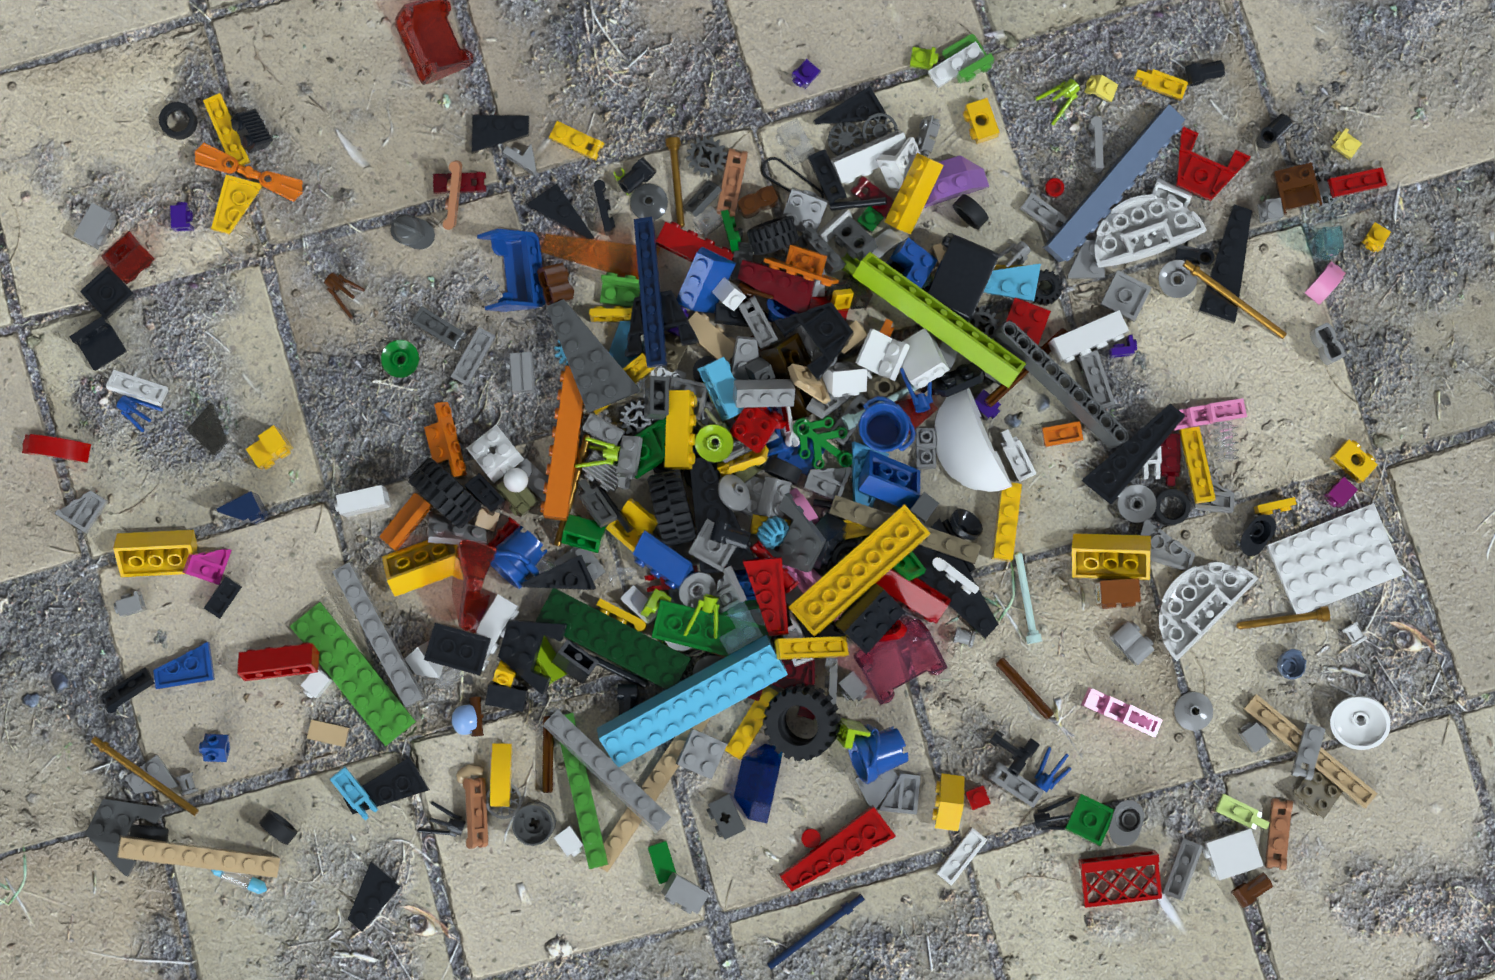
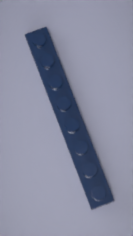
(650, 292)

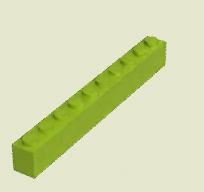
(939, 319)

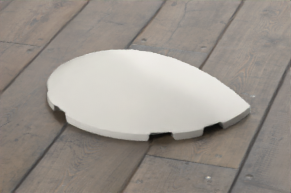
(1144, 228)
(965, 446)
(1198, 602)

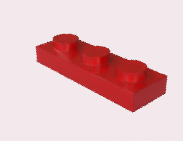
(1357, 182)

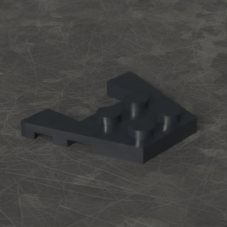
(672, 318)
(827, 331)
(522, 646)

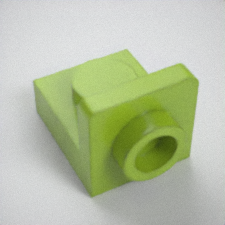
(923, 58)
(654, 601)

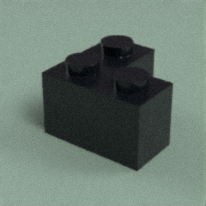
(833, 531)

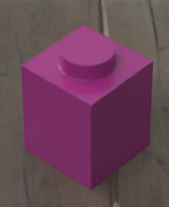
(1340, 493)

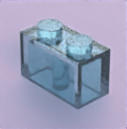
(1328, 242)

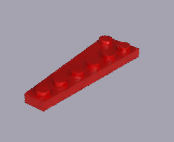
(852, 840)

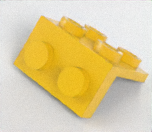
(640, 521)

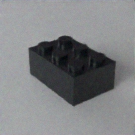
(869, 618)

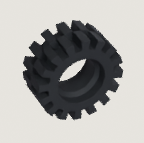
(1056, 288)

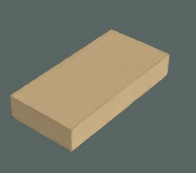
(328, 733)

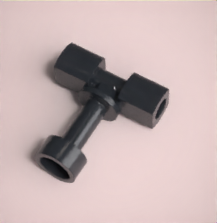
(1019, 755)

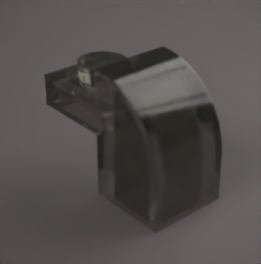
(861, 296)

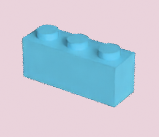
(720, 384)

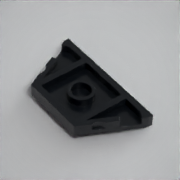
(956, 380)

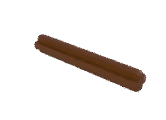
(1024, 688)
(547, 764)

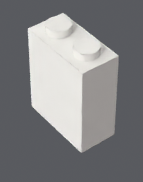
(924, 359)
(362, 501)
(1232, 854)

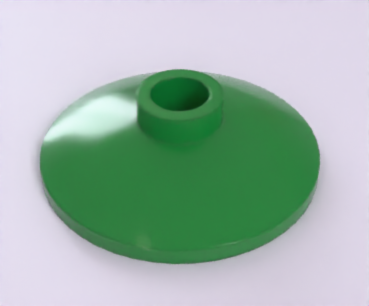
(398, 349)

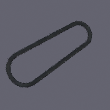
(780, 185)

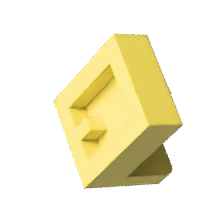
(1345, 143)

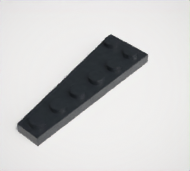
(1228, 266)
(1124, 464)

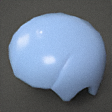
(464, 719)

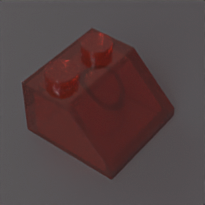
(128, 257)

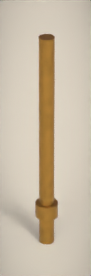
(582, 455)

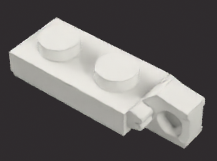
(1017, 456)

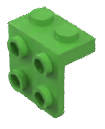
(970, 72)

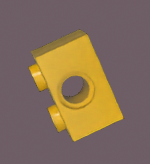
(982, 110)
(1342, 458)

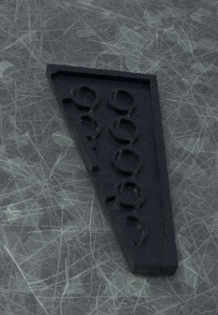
(710, 506)
(970, 607)

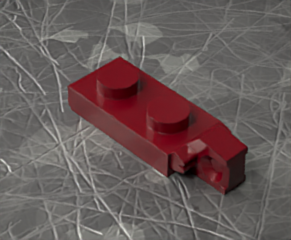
(1170, 459)

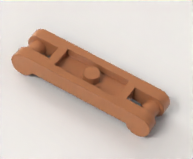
(732, 181)
(452, 202)
(476, 812)
(1278, 834)

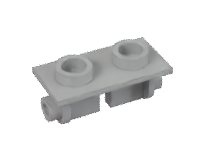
(928, 127)

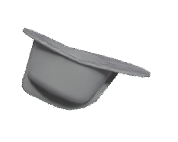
(1126, 823)

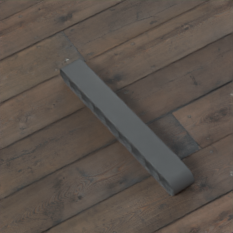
(1069, 387)

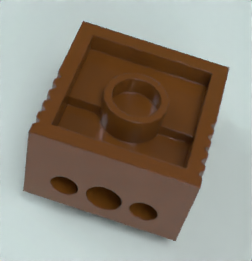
(1297, 187)

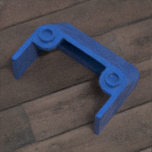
(521, 263)

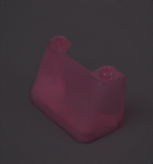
(900, 660)

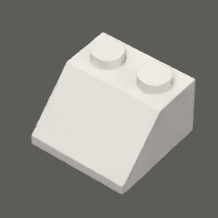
(845, 378)

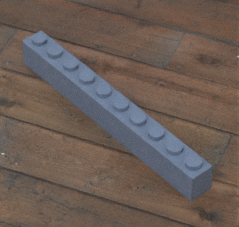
(1114, 183)

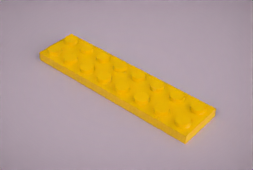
(859, 570)

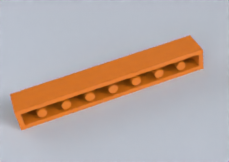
(564, 450)

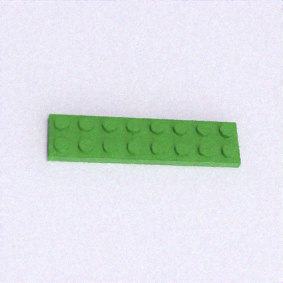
(354, 674)

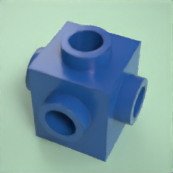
(215, 748)

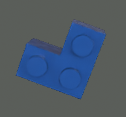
(914, 260)

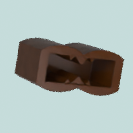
(763, 200)
(555, 283)

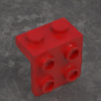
(756, 426)

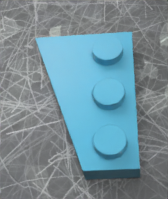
(1014, 282)

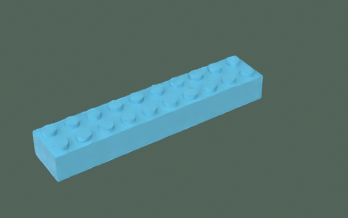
(691, 701)

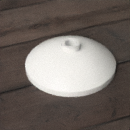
(1358, 732)

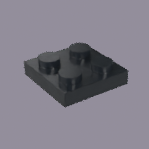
(107, 293)

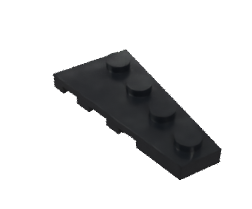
(394, 784)

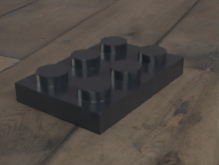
(457, 649)

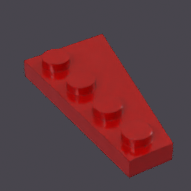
(769, 589)

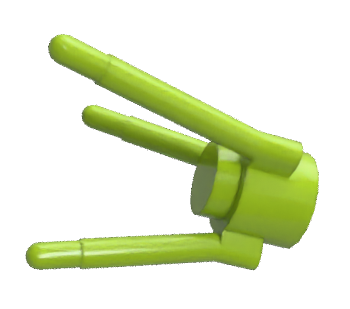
(1067, 89)
(610, 452)
(709, 604)

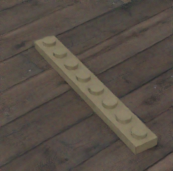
(875, 518)

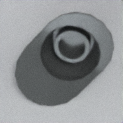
(412, 231)

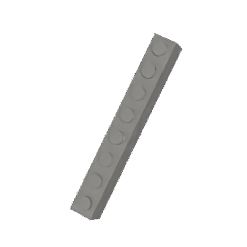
(378, 634)
(606, 771)

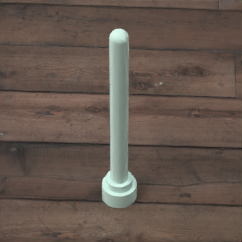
(851, 420)
(1033, 635)

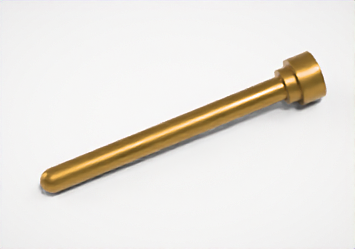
(673, 146)
(1321, 614)

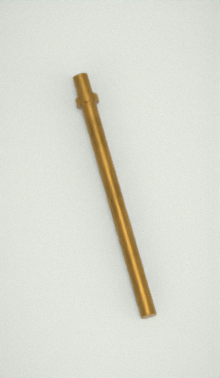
(1195, 270)
(104, 747)

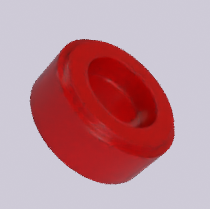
(1054, 187)
(811, 838)

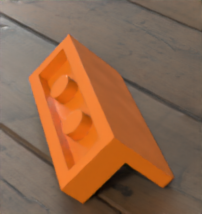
(405, 521)

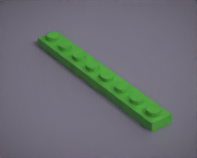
(584, 807)

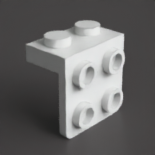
(896, 167)

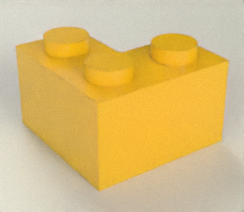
(269, 448)
(949, 802)

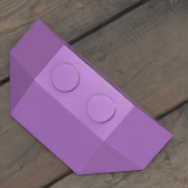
(957, 178)

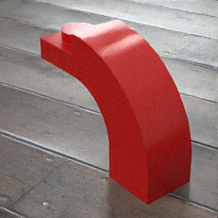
(56, 447)

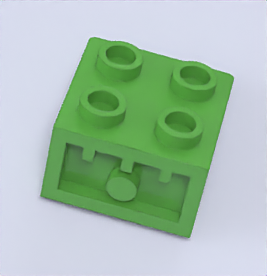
(619, 290)

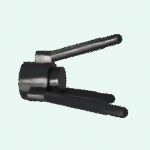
(1044, 820)
(454, 825)

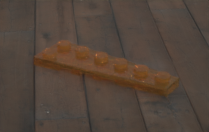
(598, 254)

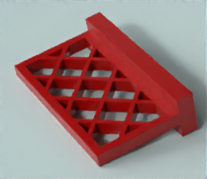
(1115, 862)

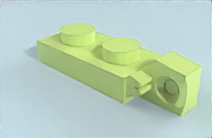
(1240, 812)

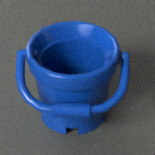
(885, 426)
(518, 557)
(877, 753)

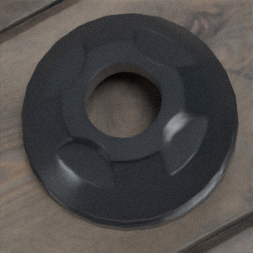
(965, 524)

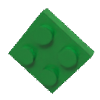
(1090, 820)

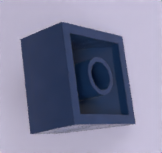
(245, 508)

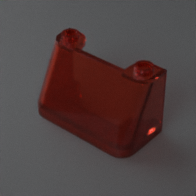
(431, 40)
(470, 570)

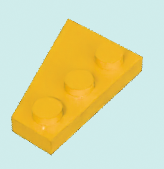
(233, 203)

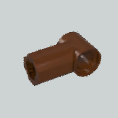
(1248, 892)

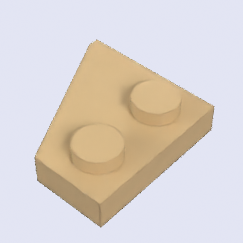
(806, 381)

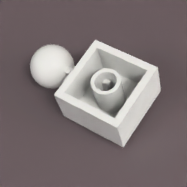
(498, 458)

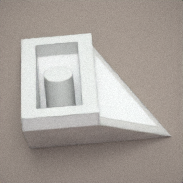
(421, 666)

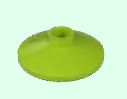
(709, 450)

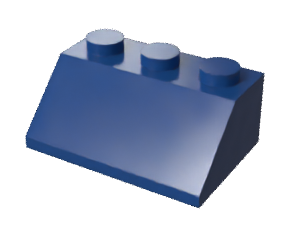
(702, 278)
(889, 480)
(662, 560)

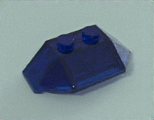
(757, 782)

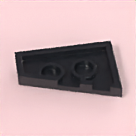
(497, 129)
(372, 896)

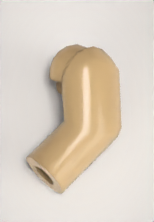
(467, 771)

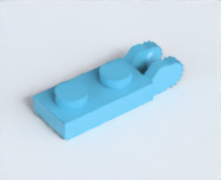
(352, 791)

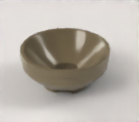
(873, 390)

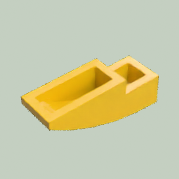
(501, 775)

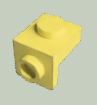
(1101, 87)

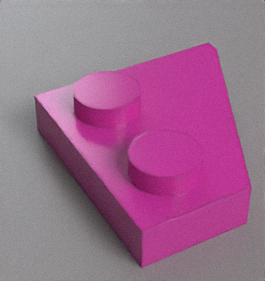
(208, 565)

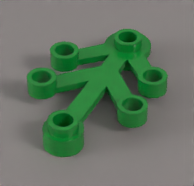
(819, 440)

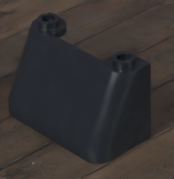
(962, 275)

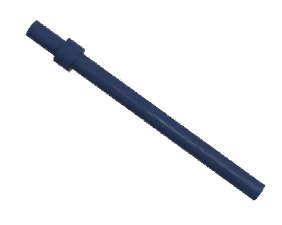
(847, 908)

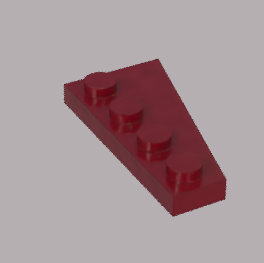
(786, 288)

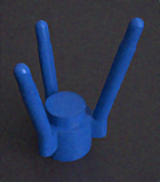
(920, 401)
(128, 406)
(1045, 781)

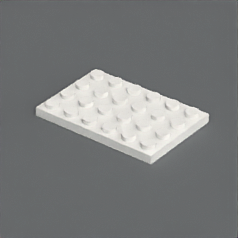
(1334, 559)

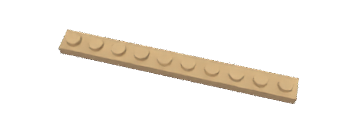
(652, 787)

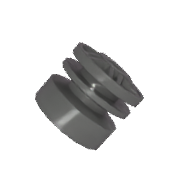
(529, 833)

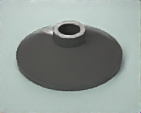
(656, 208)

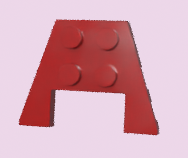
(1201, 174)

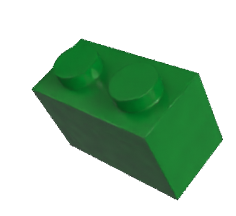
(583, 534)

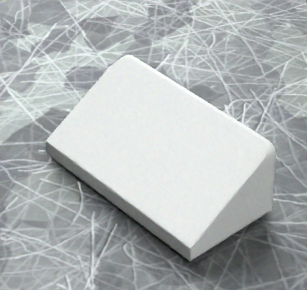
(1165, 190)
(827, 231)
(886, 242)
(635, 601)

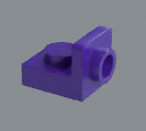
(805, 74)
(1121, 350)

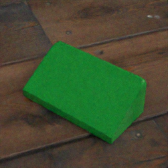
(661, 861)

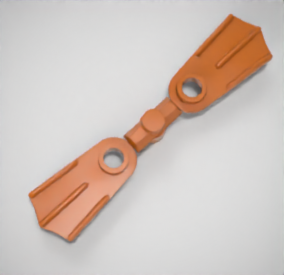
(280, 184)

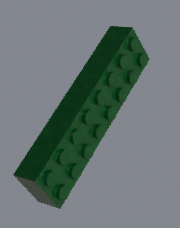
(615, 640)

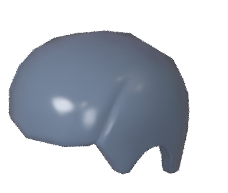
(1291, 664)

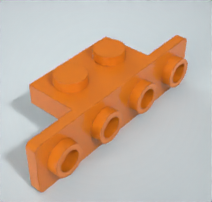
(804, 262)
(444, 441)

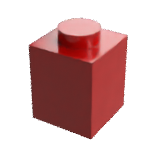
(977, 797)

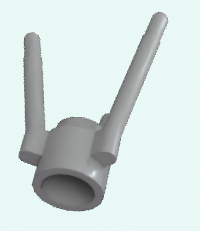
(1019, 252)

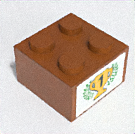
(1117, 592)

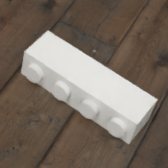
(864, 158)
(1087, 337)
(495, 623)

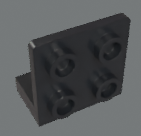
(99, 343)

